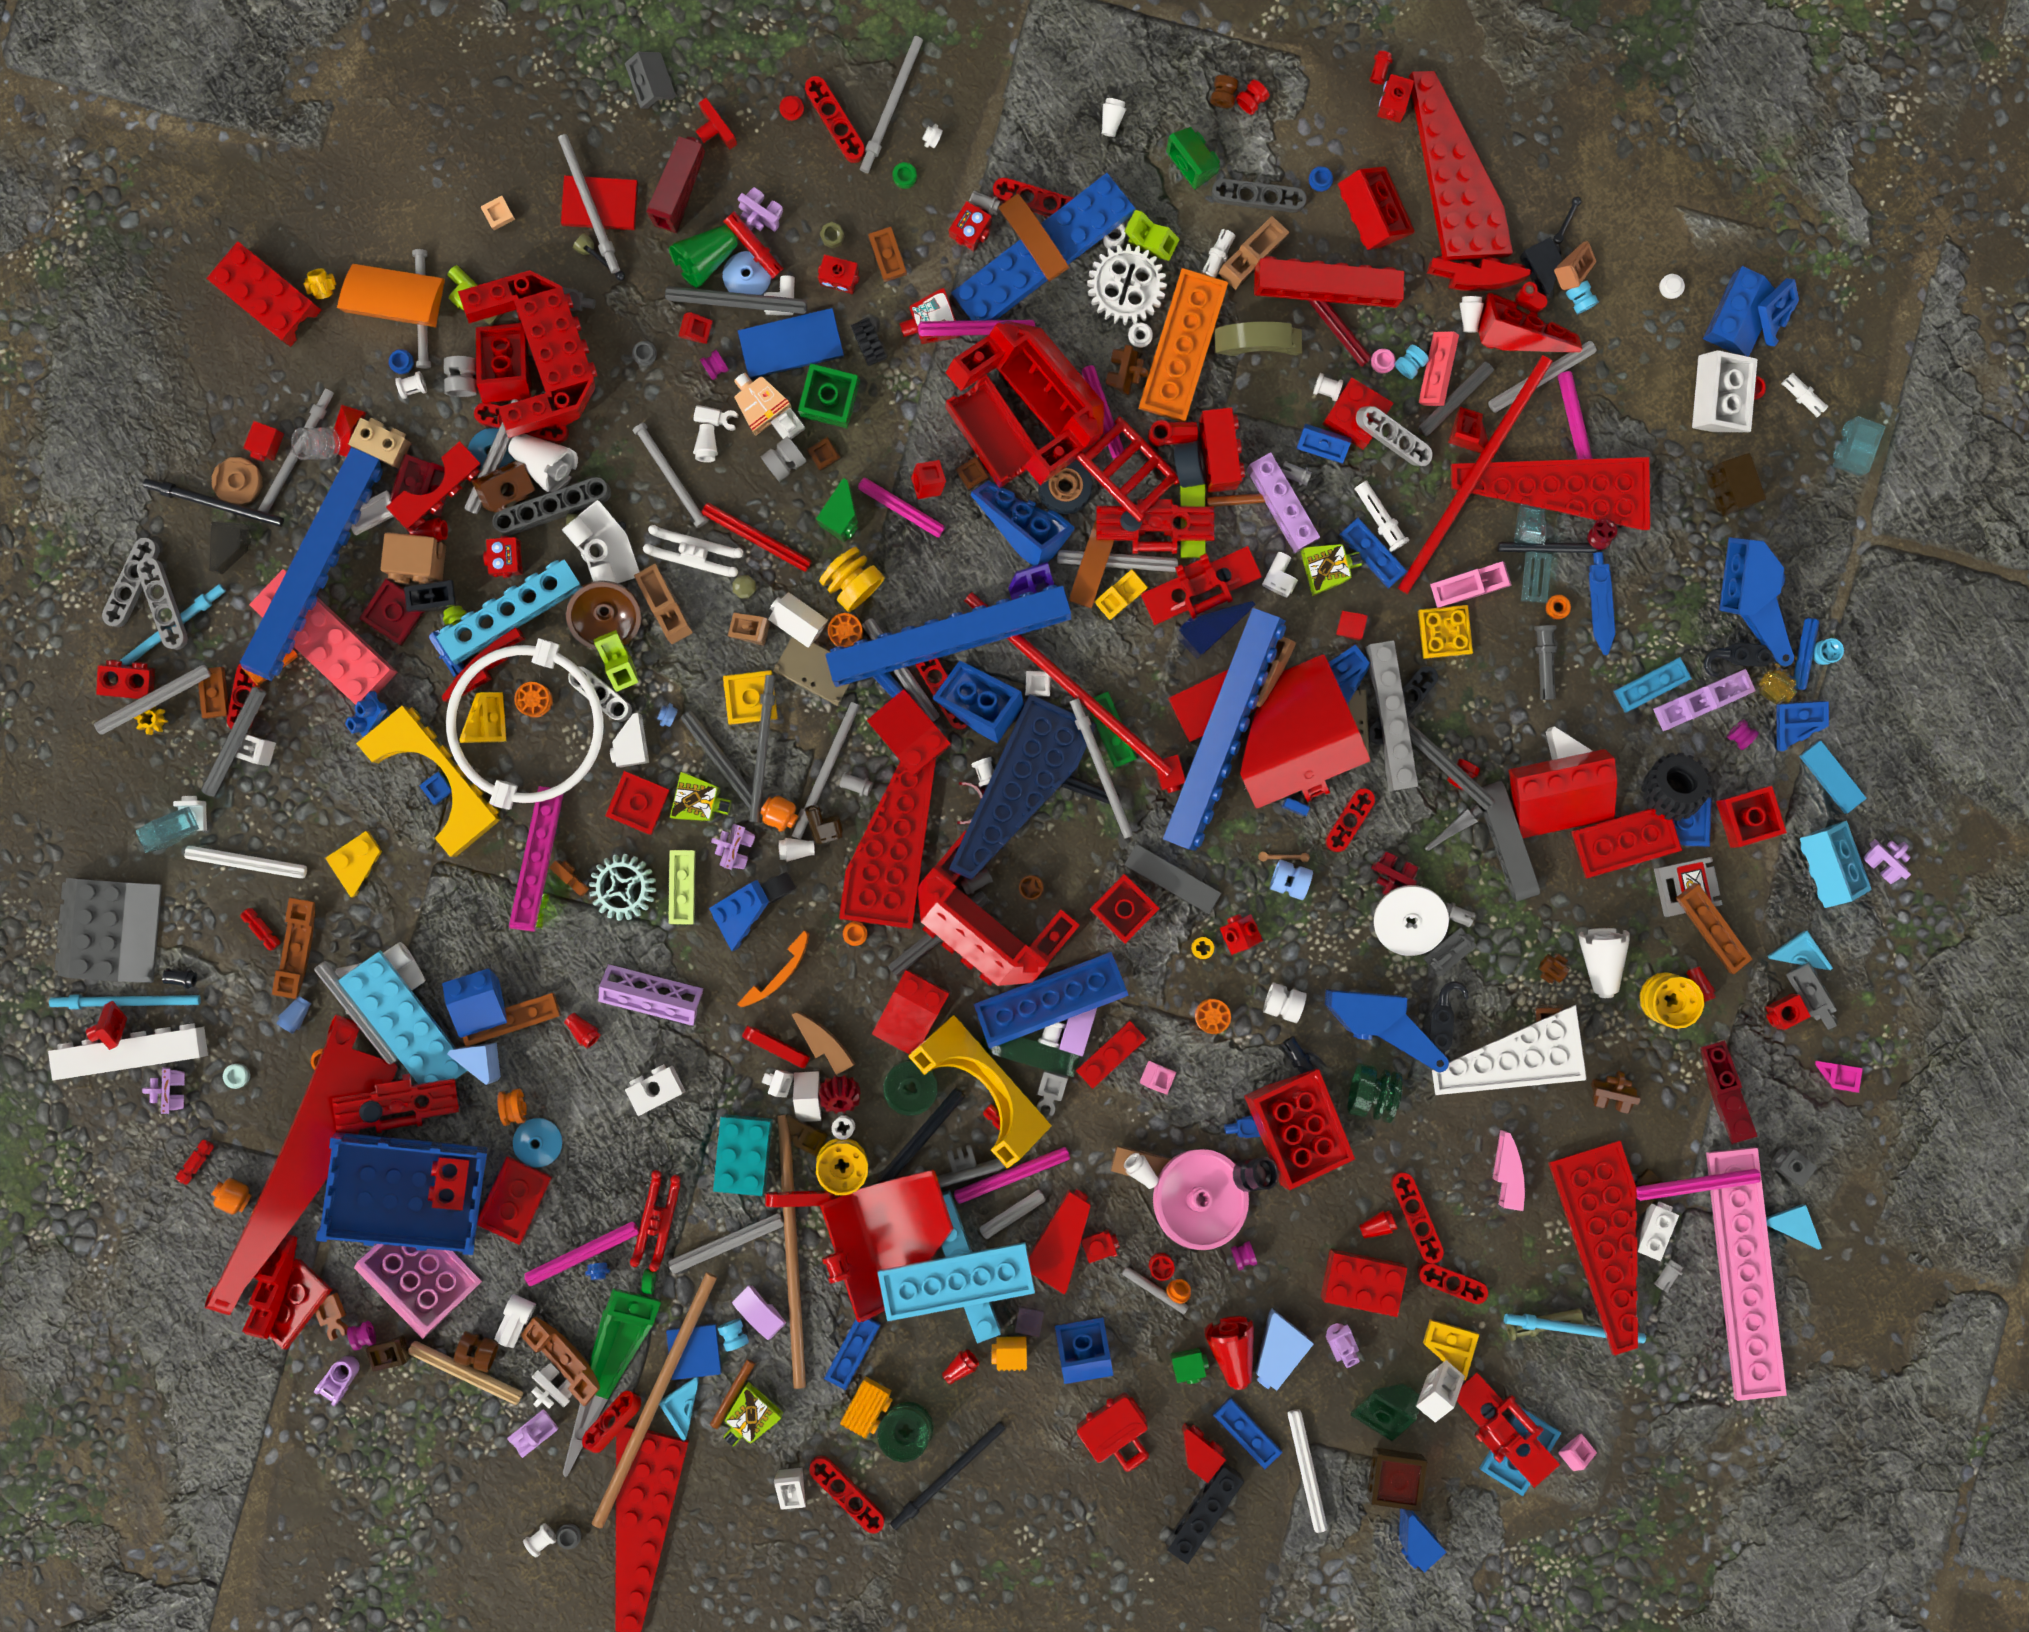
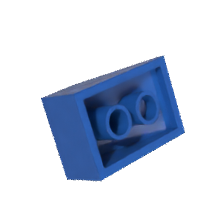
(980, 701)

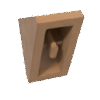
(749, 628)

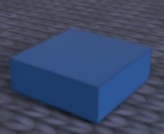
(436, 788)
(1295, 806)

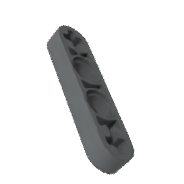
(1258, 200)

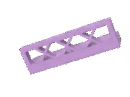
(648, 999)

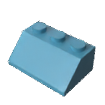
(1835, 864)

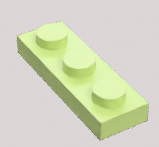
(682, 887)

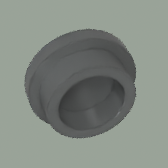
(644, 353)
(568, 1536)

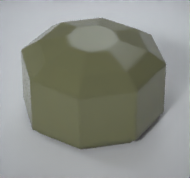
(832, 235)
(744, 587)

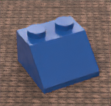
(475, 1002)
(1083, 1350)
(1418, 1542)

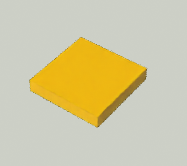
(744, 695)

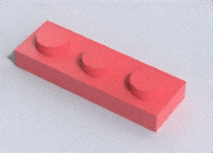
(1438, 368)

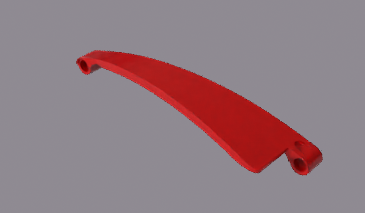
(302, 1159)

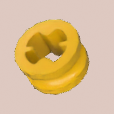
(1207, 942)

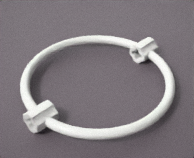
(504, 792)

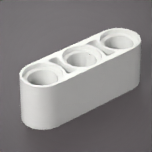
(611, 699)

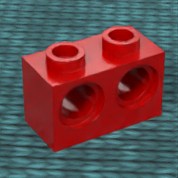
(125, 686)
(455, 1183)

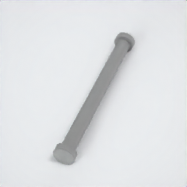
(423, 362)
(640, 430)

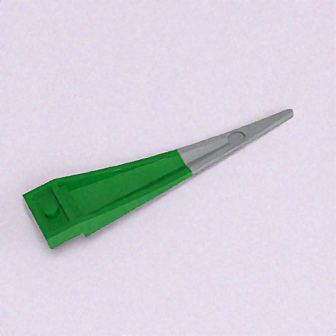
(619, 1335)

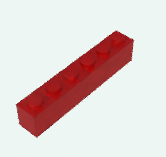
(1329, 282)

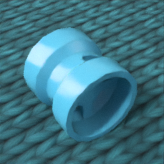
(1584, 302)
(1411, 361)
(1831, 648)
(733, 1335)

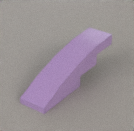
(1704, 699)

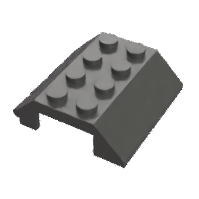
(108, 930)

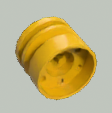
(848, 575)
(1685, 1002)
(831, 1176)

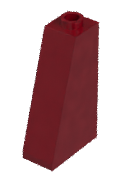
(676, 184)

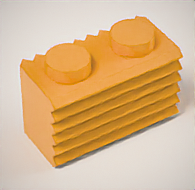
(1010, 1353)
(865, 1408)

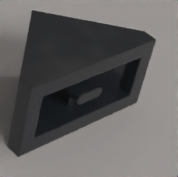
(430, 596)

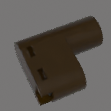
(823, 828)

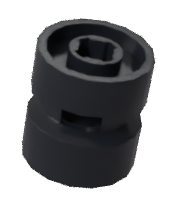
(1255, 1174)

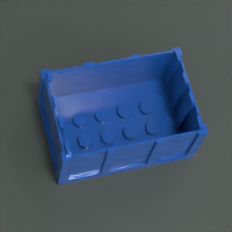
(382, 1191)

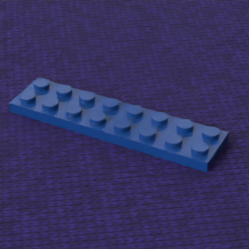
(1073, 232)

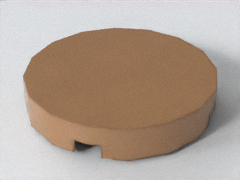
(237, 481)

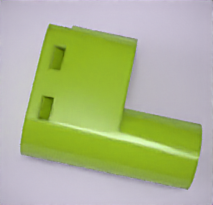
(462, 281)

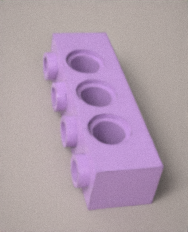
(1283, 502)

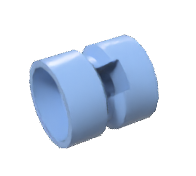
(1299, 883)

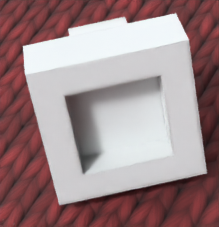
(788, 424)
(779, 1082)

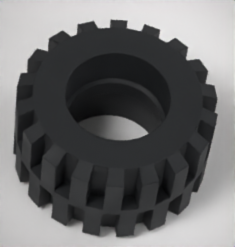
(1688, 774)

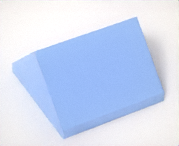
(479, 1060)

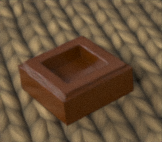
(823, 454)
(972, 473)

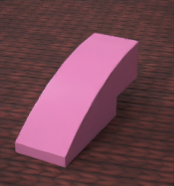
(1471, 584)
(1509, 1172)

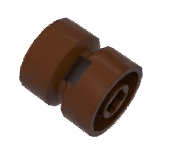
(484, 1354)

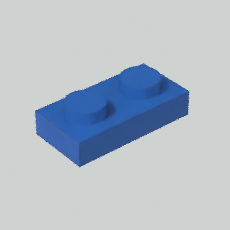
(1324, 443)

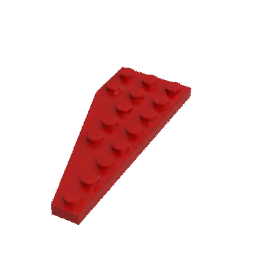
(1463, 198)
(888, 860)
(1602, 1217)

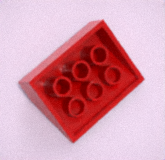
(1564, 792)
(1300, 1128)

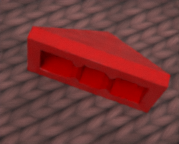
(345, 426)

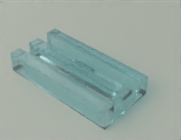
(1527, 573)

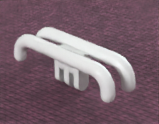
(693, 551)

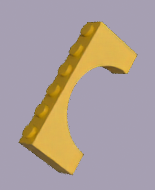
(470, 812)
(1019, 1119)

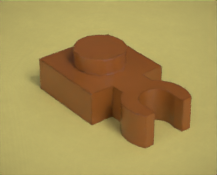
(565, 872)
(330, 1314)

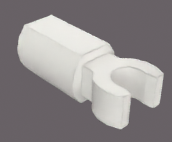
(714, 416)

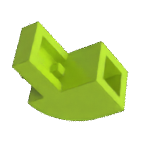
(1150, 236)
(617, 661)

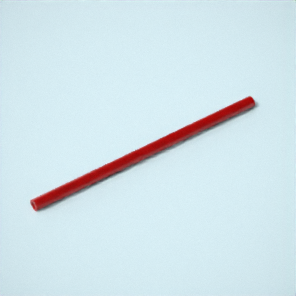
(1475, 474)
(1085, 699)

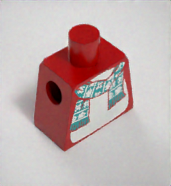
(931, 308)

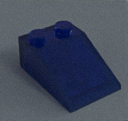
(1207, 629)

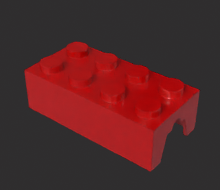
(262, 293)
(992, 431)

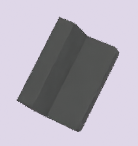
(649, 78)

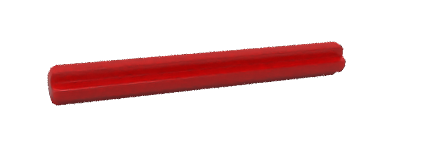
(756, 537)

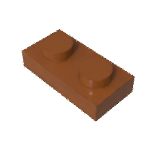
(887, 254)
(214, 694)

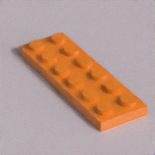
(1183, 345)

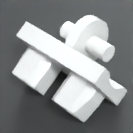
(544, 1379)

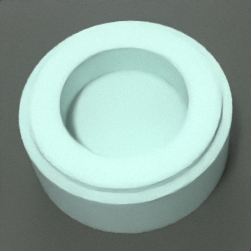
(236, 1076)

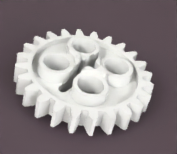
(1147, 290)

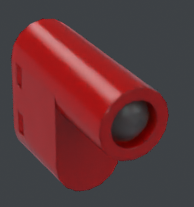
(1530, 298)

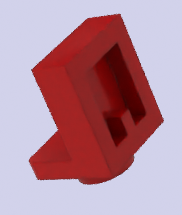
(1100, 1245)

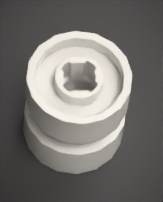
(1284, 1002)

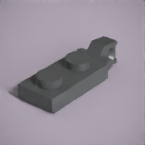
(1813, 994)

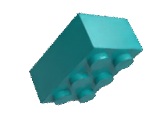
(742, 1155)

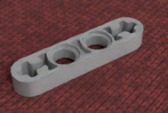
(1394, 436)
(126, 580)
(164, 602)

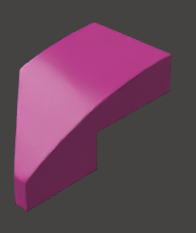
(1841, 1076)

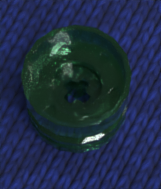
(1379, 1094)
(895, 1441)

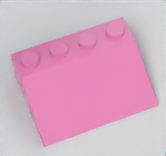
(418, 1283)

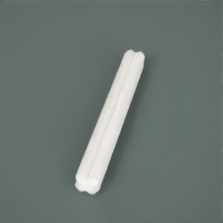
(245, 862)
(1307, 1470)

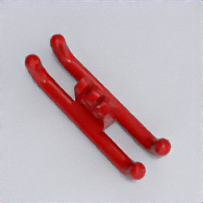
(656, 1220)

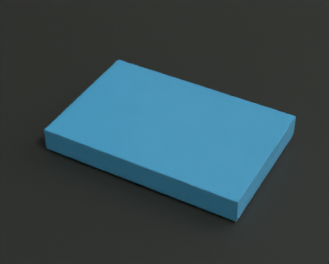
(1505, 1471)

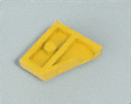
(485, 719)
(354, 861)
(1451, 1344)

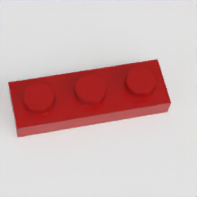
(1111, 1054)

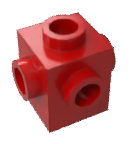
(1240, 933)

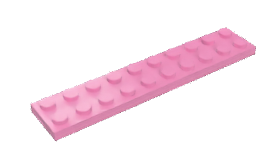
(1746, 1279)

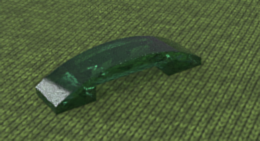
(1036, 1055)

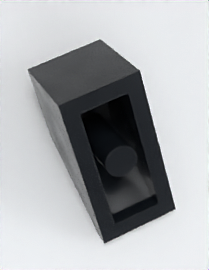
(1542, 262)

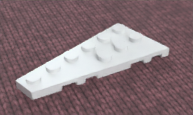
(1531, 1056)

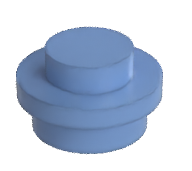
(667, 715)

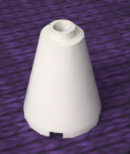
(544, 461)
(1605, 958)

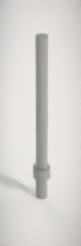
(873, 147)
(605, 246)
(317, 412)
(1083, 723)
(826, 768)

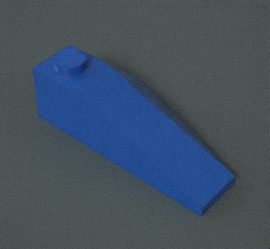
(1028, 529)

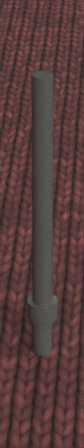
(767, 700)

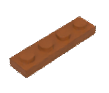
(1713, 928)
(519, 1017)

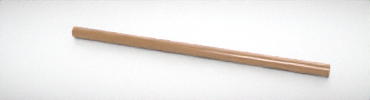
(792, 1263)
(654, 1400)

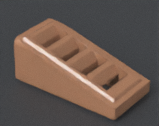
(1573, 268)

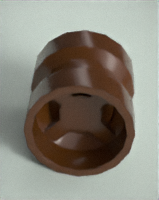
(1224, 91)
(1031, 887)

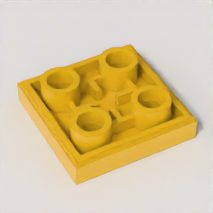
(1445, 632)

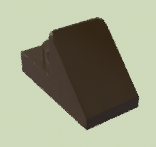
(388, 1354)

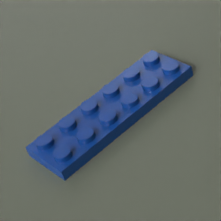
(1050, 1000)

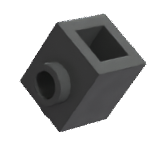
(1793, 1166)

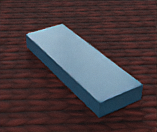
(1652, 684)
(1832, 777)

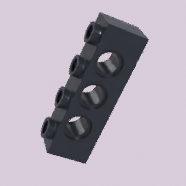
(1204, 1513)

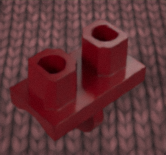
(1385, 866)

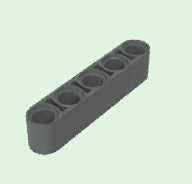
(540, 504)
(1510, 844)

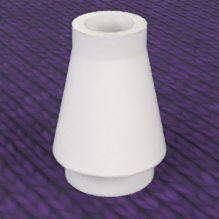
(1112, 116)
(1471, 312)
(705, 446)
(794, 849)
(1139, 1168)

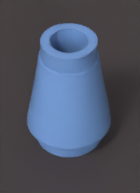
(294, 1015)

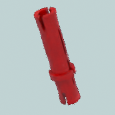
(754, 246)

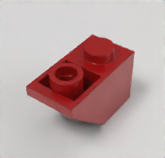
(1201, 1455)

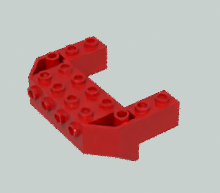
(553, 342)
(1045, 384)
(979, 936)

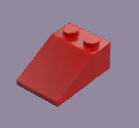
(502, 363)
(909, 732)
(910, 1012)

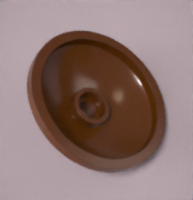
(589, 622)

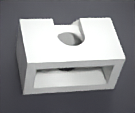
(669, 1086)

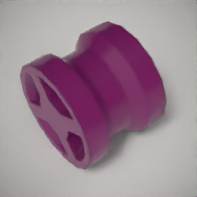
(714, 365)
(1742, 734)
(1244, 1255)
(361, 1335)

